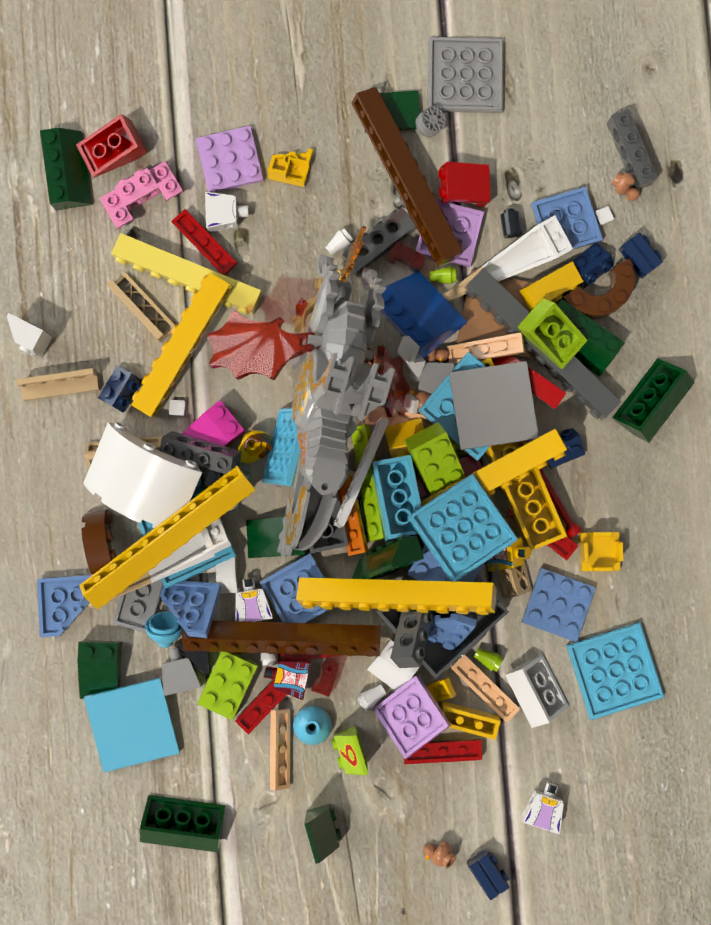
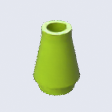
(444, 275)
(489, 659)

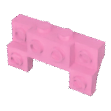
(138, 190)

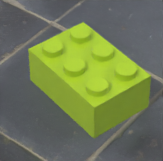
(434, 458)
(228, 684)

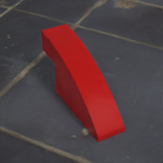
(539, 385)

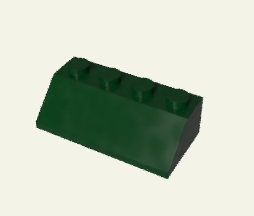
(65, 169)
(601, 344)
(653, 399)
(389, 558)
(182, 823)

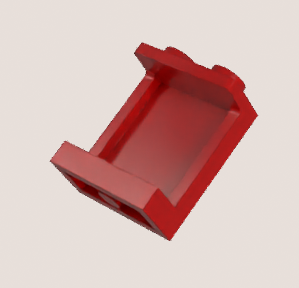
(464, 183)

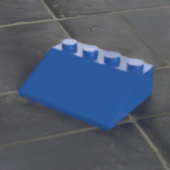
(420, 312)

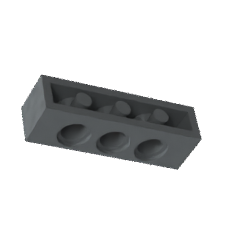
(631, 149)
(396, 218)
(202, 452)
(411, 639)

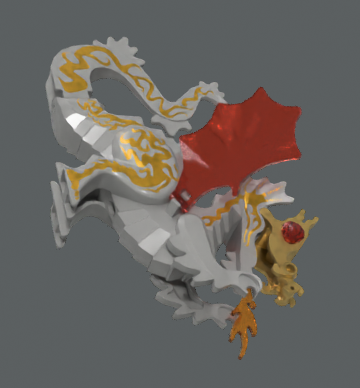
(334, 387)

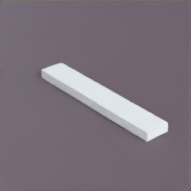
(361, 472)

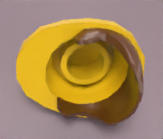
(254, 446)

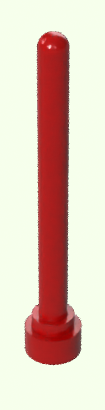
(572, 528)

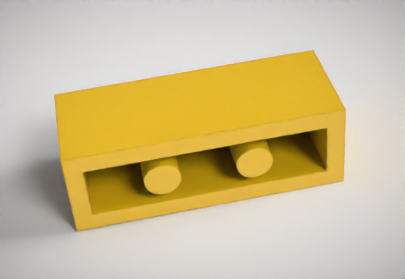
(552, 285)
(471, 720)

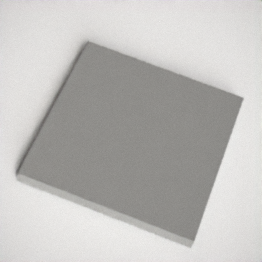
(465, 74)
(493, 405)

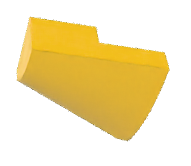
(290, 168)

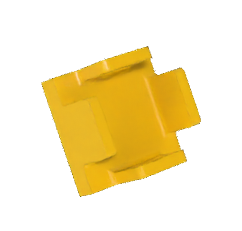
(600, 551)

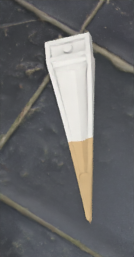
(533, 249)
(197, 550)

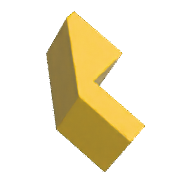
(441, 689)

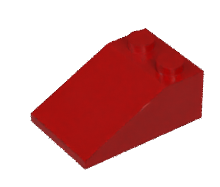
(112, 146)

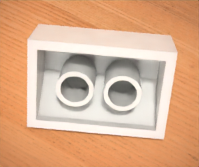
(537, 691)

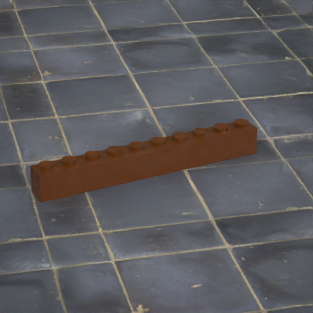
(406, 176)
(287, 638)

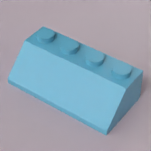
(396, 495)

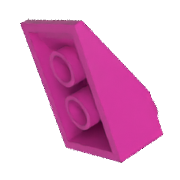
(216, 426)

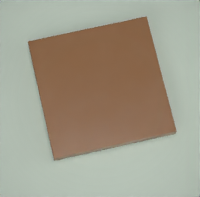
(481, 324)

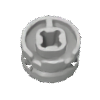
(429, 121)

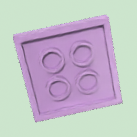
(229, 159)
(465, 227)
(412, 716)

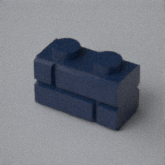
(641, 255)
(488, 875)

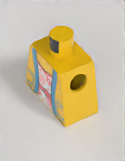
(509, 557)

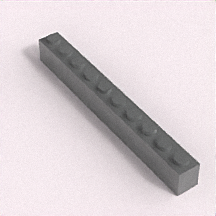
(574, 375)

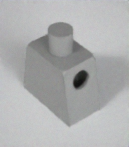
(431, 376)
(179, 674)

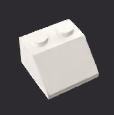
(29, 337)
(388, 671)

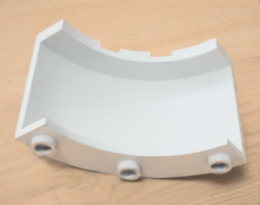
(139, 478)

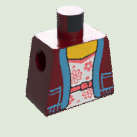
(290, 677)

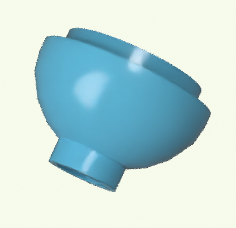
(163, 629)
(312, 715)

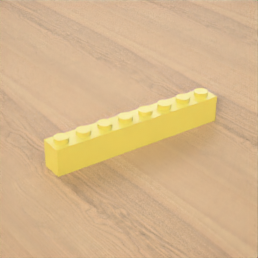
(181, 272)

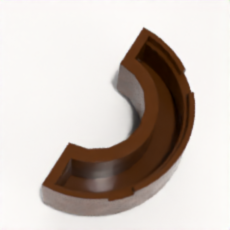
(602, 306)
(98, 539)

